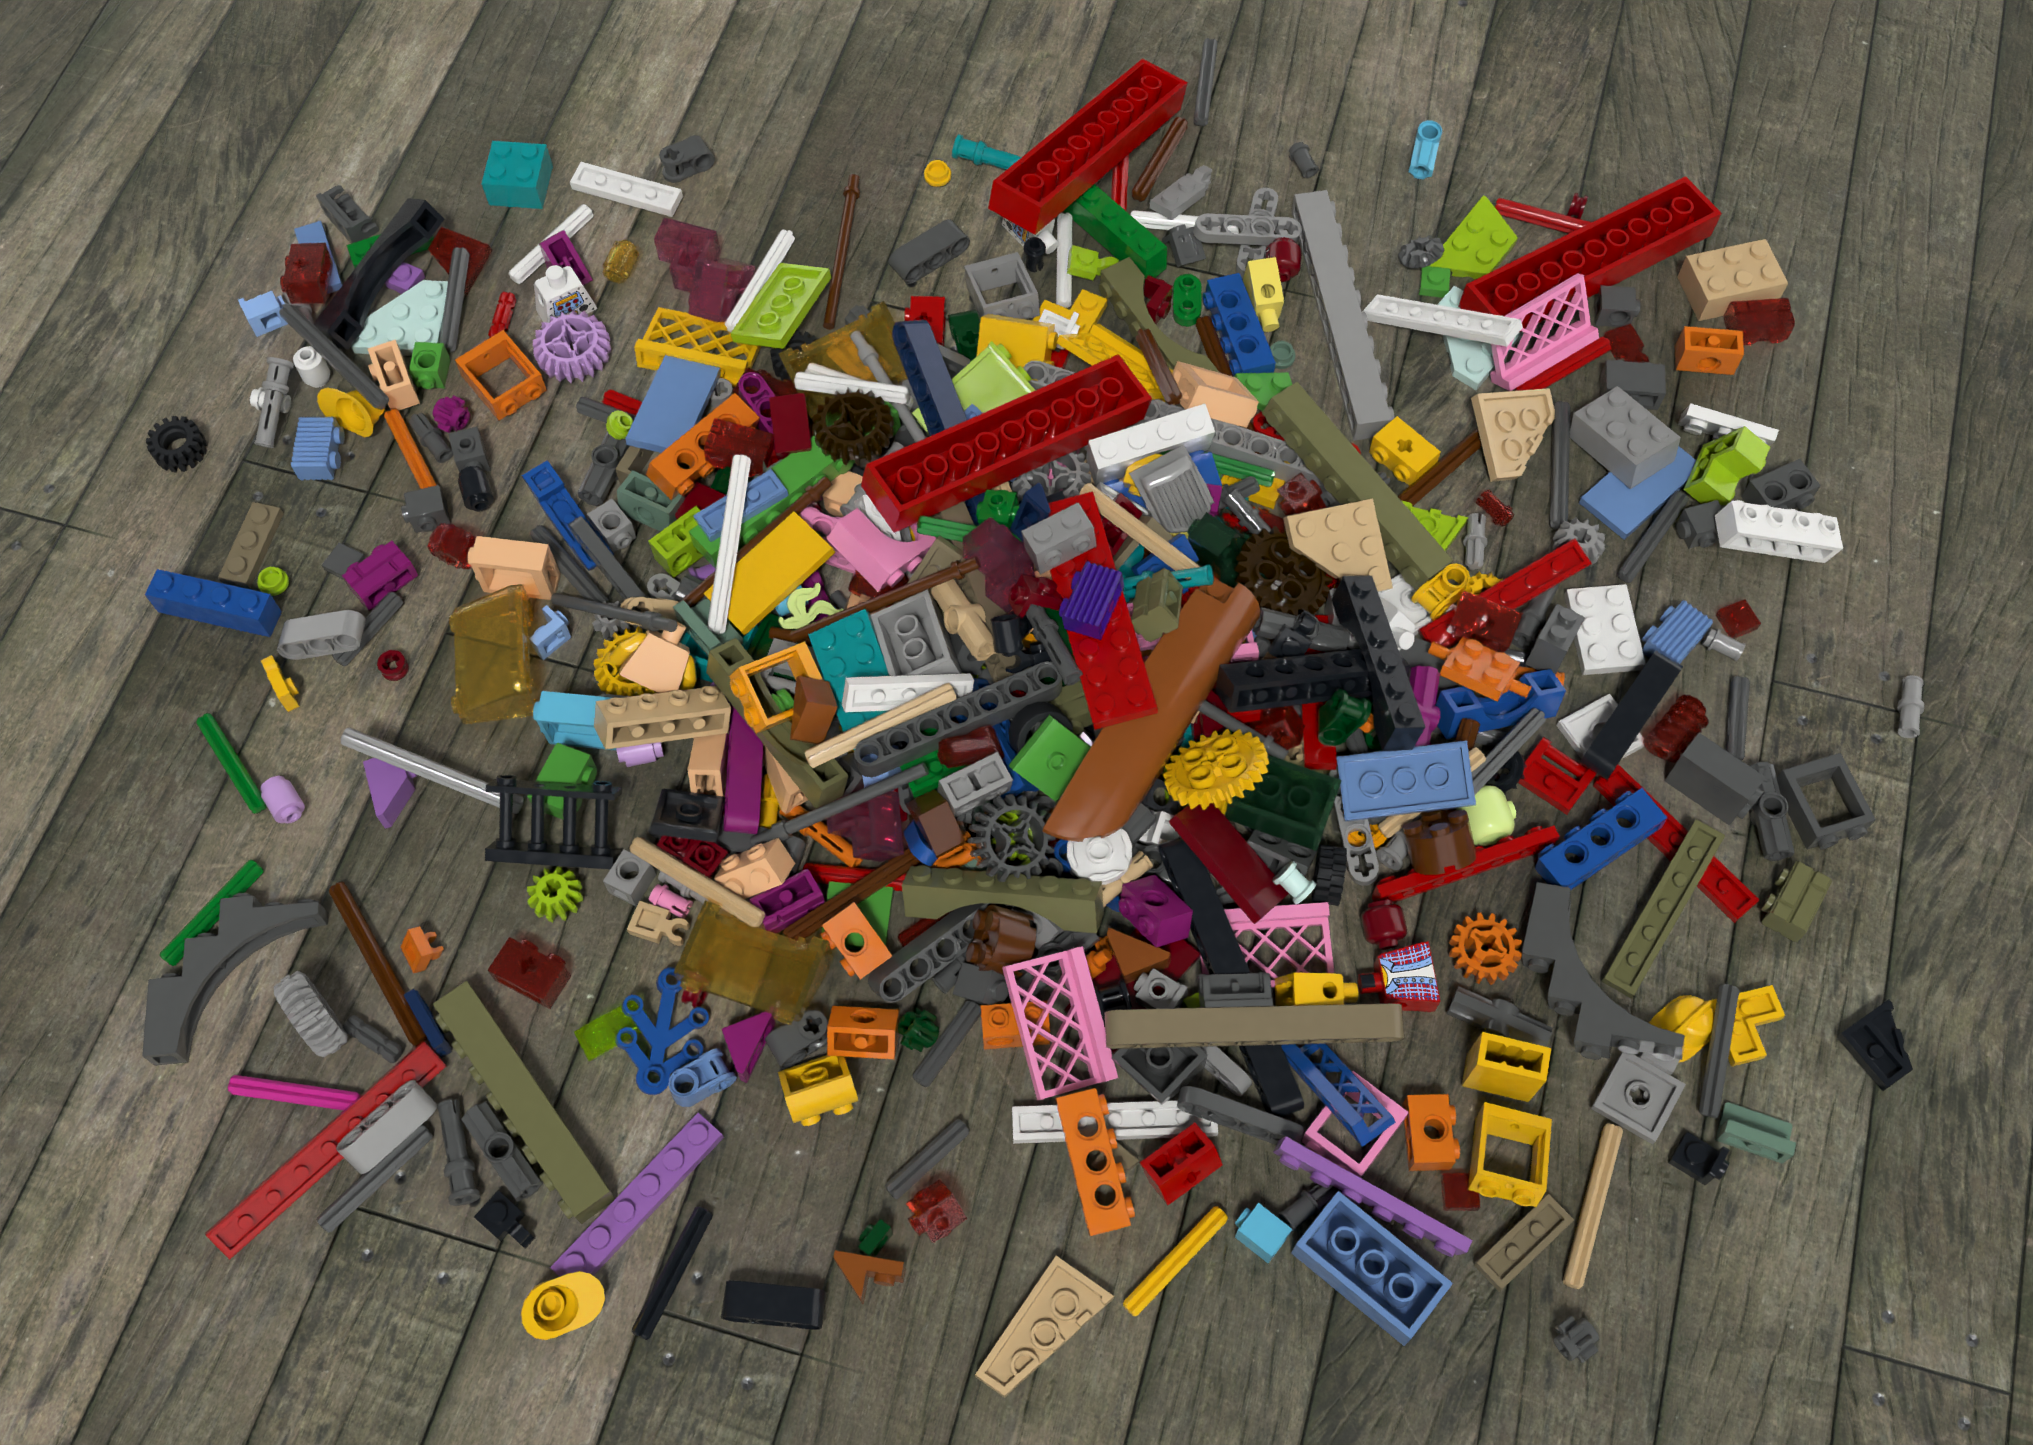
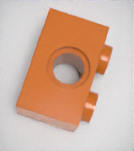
(1709, 350)
(873, 950)
(863, 1032)
(1422, 1151)

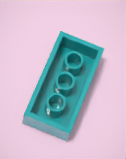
(847, 651)

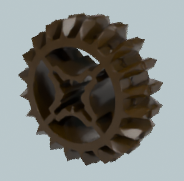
(863, 413)

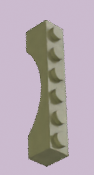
(1124, 288)
(818, 784)
(1066, 902)

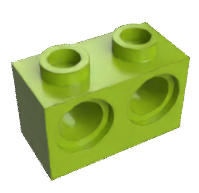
(674, 546)

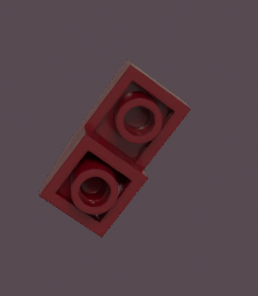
(698, 854)

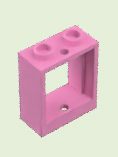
(1326, 1149)

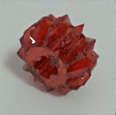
(451, 545)

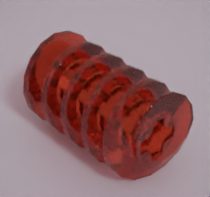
(1677, 729)

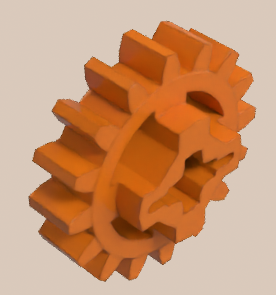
(1498, 957)

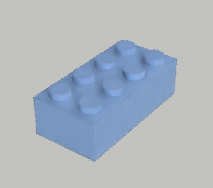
(1371, 1268)

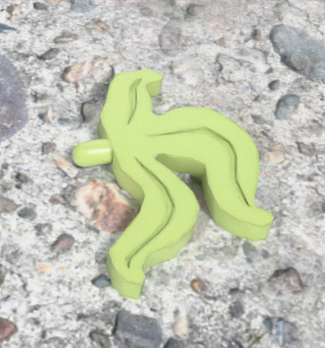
(796, 606)

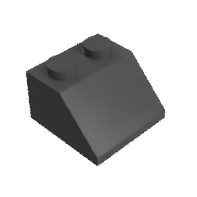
(1162, 1070)

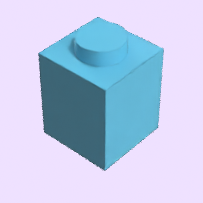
(1262, 1232)

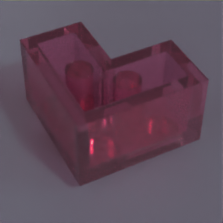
(681, 246)
(716, 287)
(1000, 558)
(872, 826)

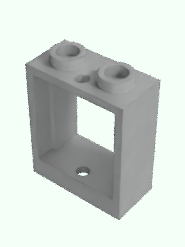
(1009, 270)

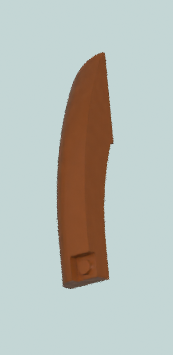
(1133, 753)

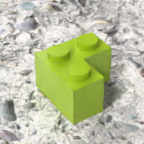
(1724, 464)

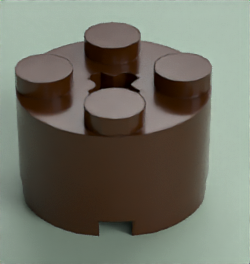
(1440, 842)
(1001, 939)

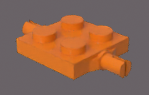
(1480, 669)

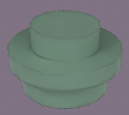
(1283, 354)

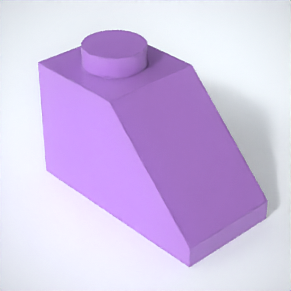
(389, 789)

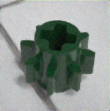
(918, 1029)

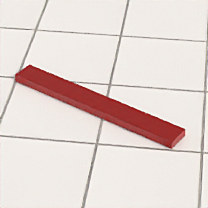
(315, 1157)

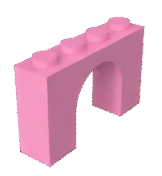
(875, 554)

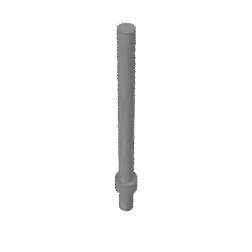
(870, 358)

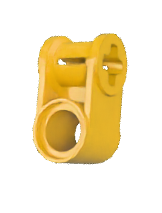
(1438, 593)

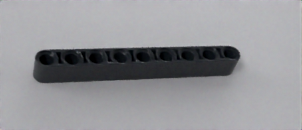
(1223, 956)

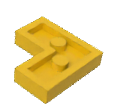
(1087, 305)
(1752, 1009)

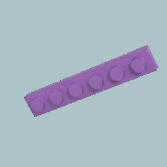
(640, 1198)
(1384, 1205)

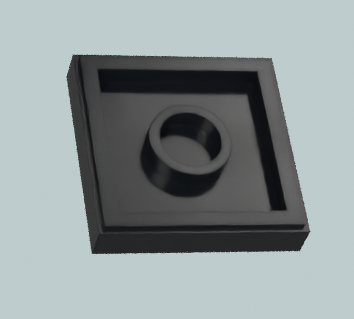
(688, 815)

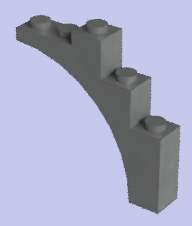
(1572, 990)
(178, 1000)

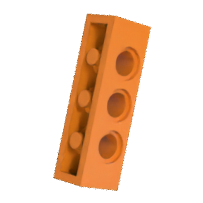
(665, 469)
(1097, 1217)

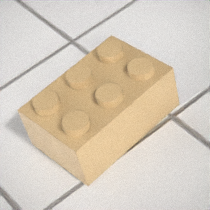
(1730, 275)

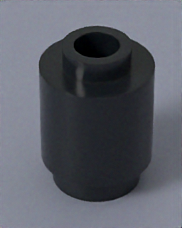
(475, 488)

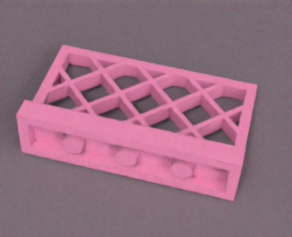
(1545, 351)
(1284, 918)
(1086, 1015)

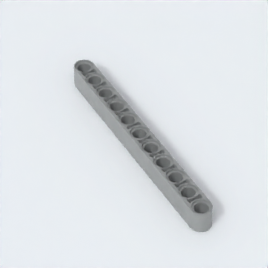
(1244, 441)

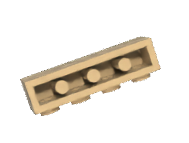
(661, 717)

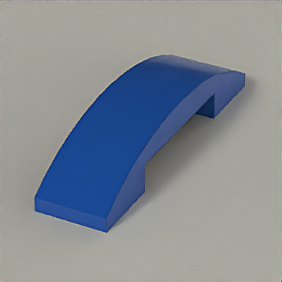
(559, 507)

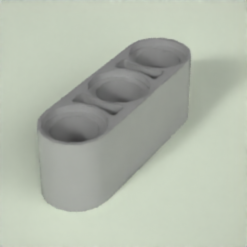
(321, 635)
(386, 1127)

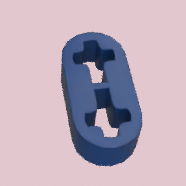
(918, 844)

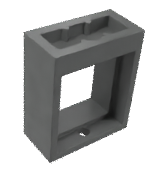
(1801, 814)

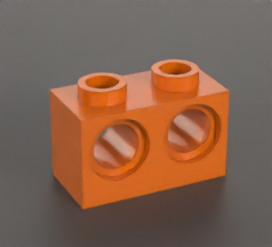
(1001, 1028)

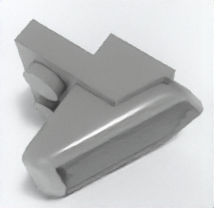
(1173, 490)

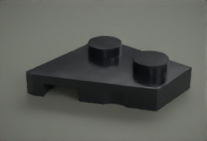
(1878, 1046)

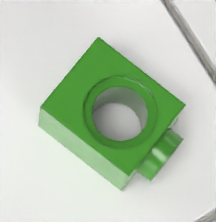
(429, 365)

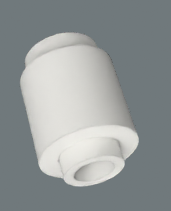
(311, 367)

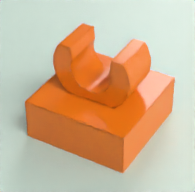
(418, 950)

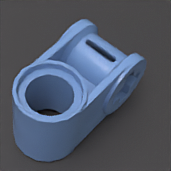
(703, 1077)

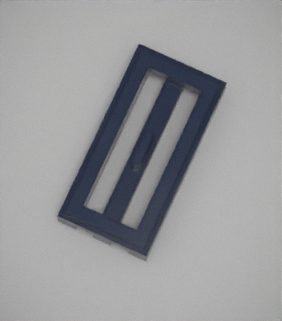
(428, 1023)

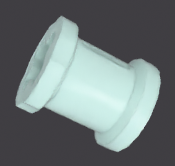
(1294, 882)

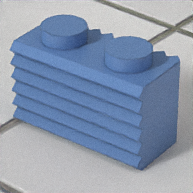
(317, 448)
(1678, 634)

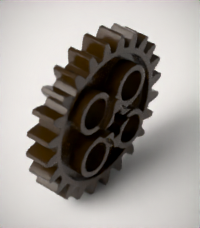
(1281, 574)

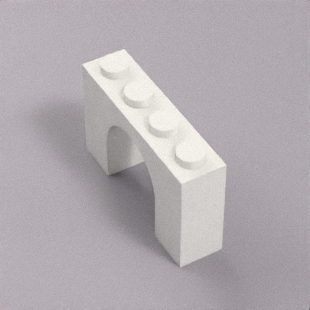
(1114, 452)

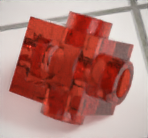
(1298, 494)
(935, 1212)

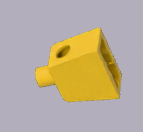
(1314, 989)

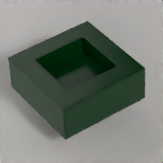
(874, 1238)

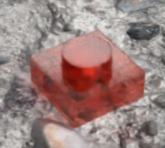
(1738, 619)
(1456, 1193)

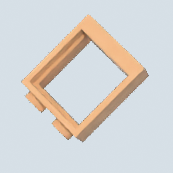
(1223, 394)
(513, 562)

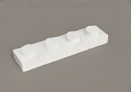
(626, 189)
(888, 692)

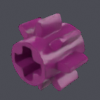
(451, 414)

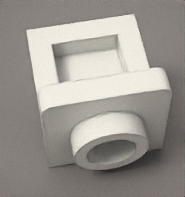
(1062, 325)

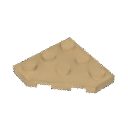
(1511, 428)
(1342, 541)

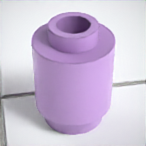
(640, 754)
(282, 799)

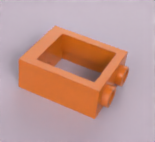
(498, 349)

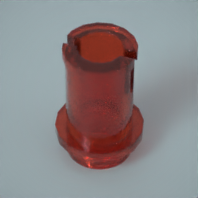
(1495, 508)

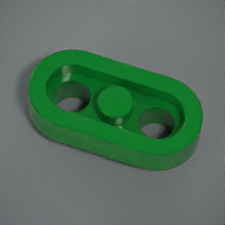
(1187, 297)

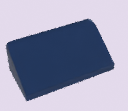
(1032, 510)

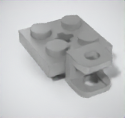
(1659, 1090)

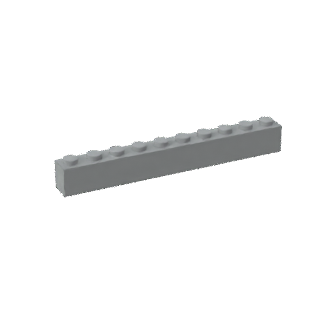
(1341, 315)

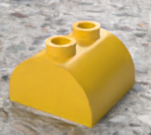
(818, 1088)

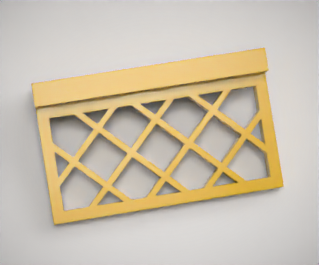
(1104, 344)
(651, 354)

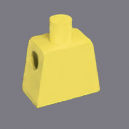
(1265, 291)

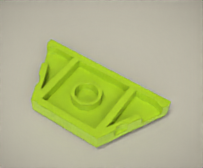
(1478, 243)

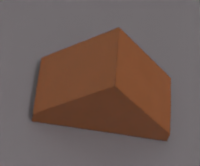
(812, 710)
(1135, 956)

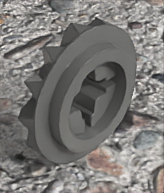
(1414, 254)

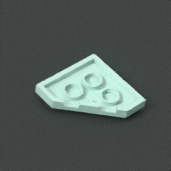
(407, 318)
(1469, 358)

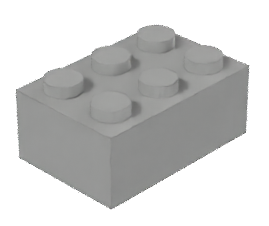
(1624, 437)
(915, 638)

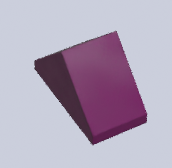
(561, 252)
(747, 1042)

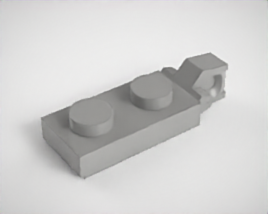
(1182, 193)

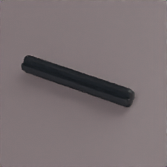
(672, 1273)

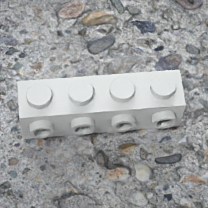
(1778, 531)

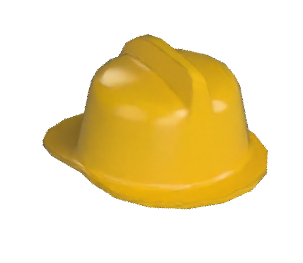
(350, 410)
(1688, 1017)
(562, 1305)

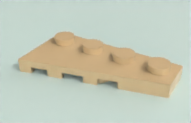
(1046, 1320)

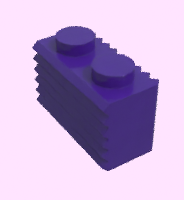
(1092, 600)

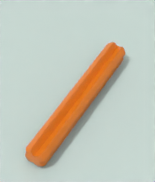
(409, 449)

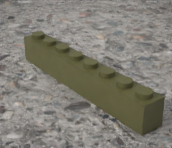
(1354, 480)
(524, 1103)

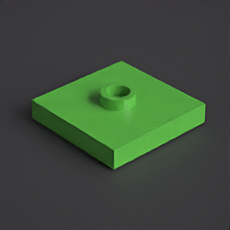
(1050, 758)
(874, 908)

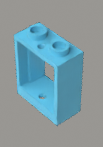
(568, 719)

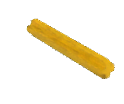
(1175, 1261)

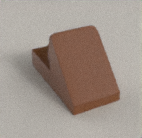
(859, 1268)

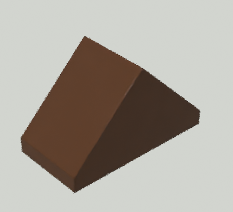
(936, 822)

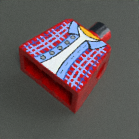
(1404, 978)

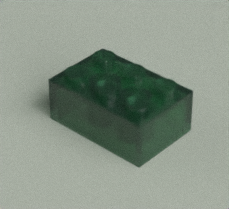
(1287, 803)

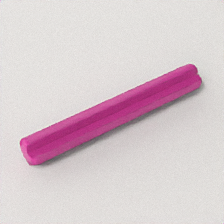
(291, 1092)

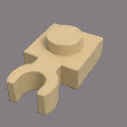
(653, 922)

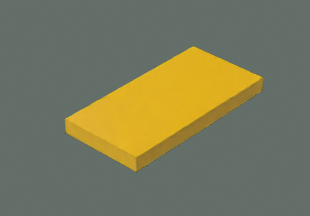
(774, 571)

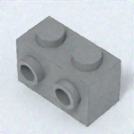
(1059, 538)

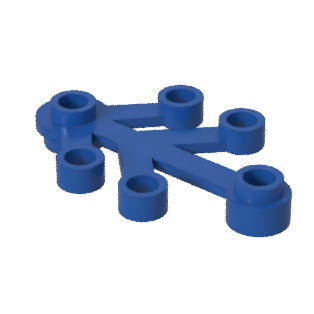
(659, 1036)

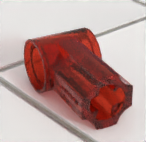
(969, 748)

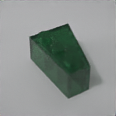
(1217, 542)

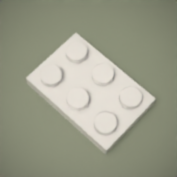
(1700, 419)
(1609, 633)

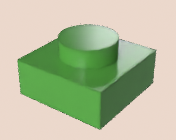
(1434, 281)

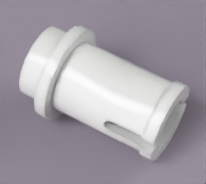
(257, 399)

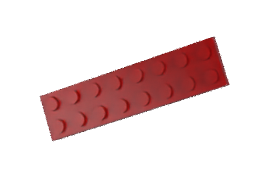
(1112, 667)

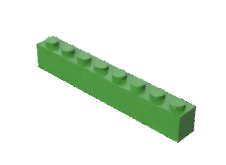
(795, 473)

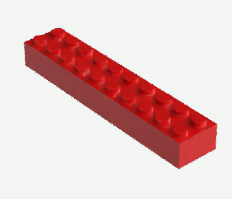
(1086, 146)
(1601, 251)
(1004, 442)

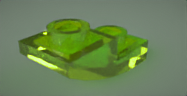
(600, 1034)

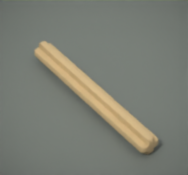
(1139, 531)
(849, 739)
(697, 882)
(1592, 1206)

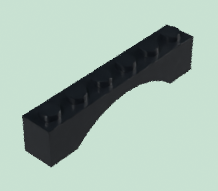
(405, 233)
(1394, 703)

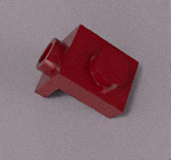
(1160, 298)
(1033, 591)

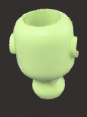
(1491, 816)

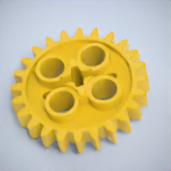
(1216, 769)

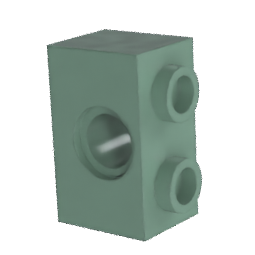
(646, 502)

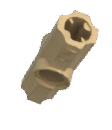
(964, 619)

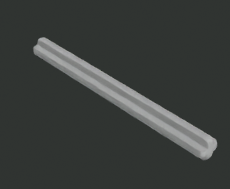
(424, 767)

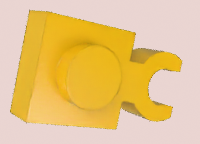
(284, 688)

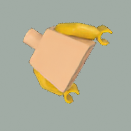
(655, 661)

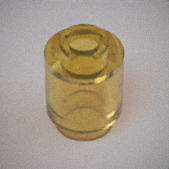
(620, 261)

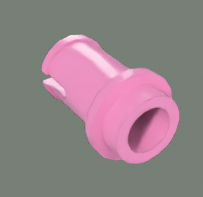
(666, 899)

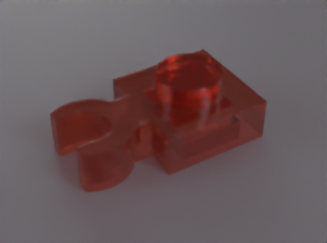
(1626, 344)

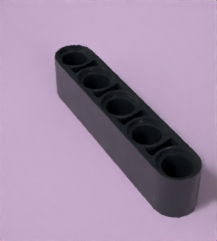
(1631, 715)

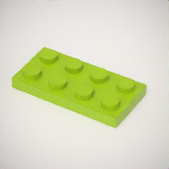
(781, 305)

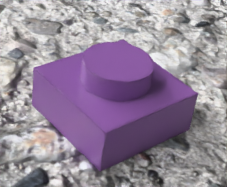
(404, 278)

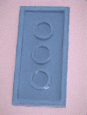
(672, 403)
(1628, 508)
(1406, 781)

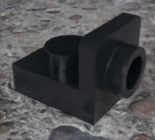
(1699, 1159)

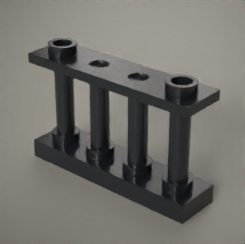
(537, 850)

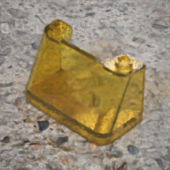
(840, 353)
(493, 657)
(752, 965)

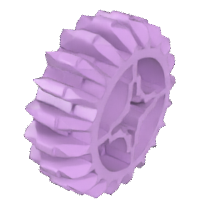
(554, 350)

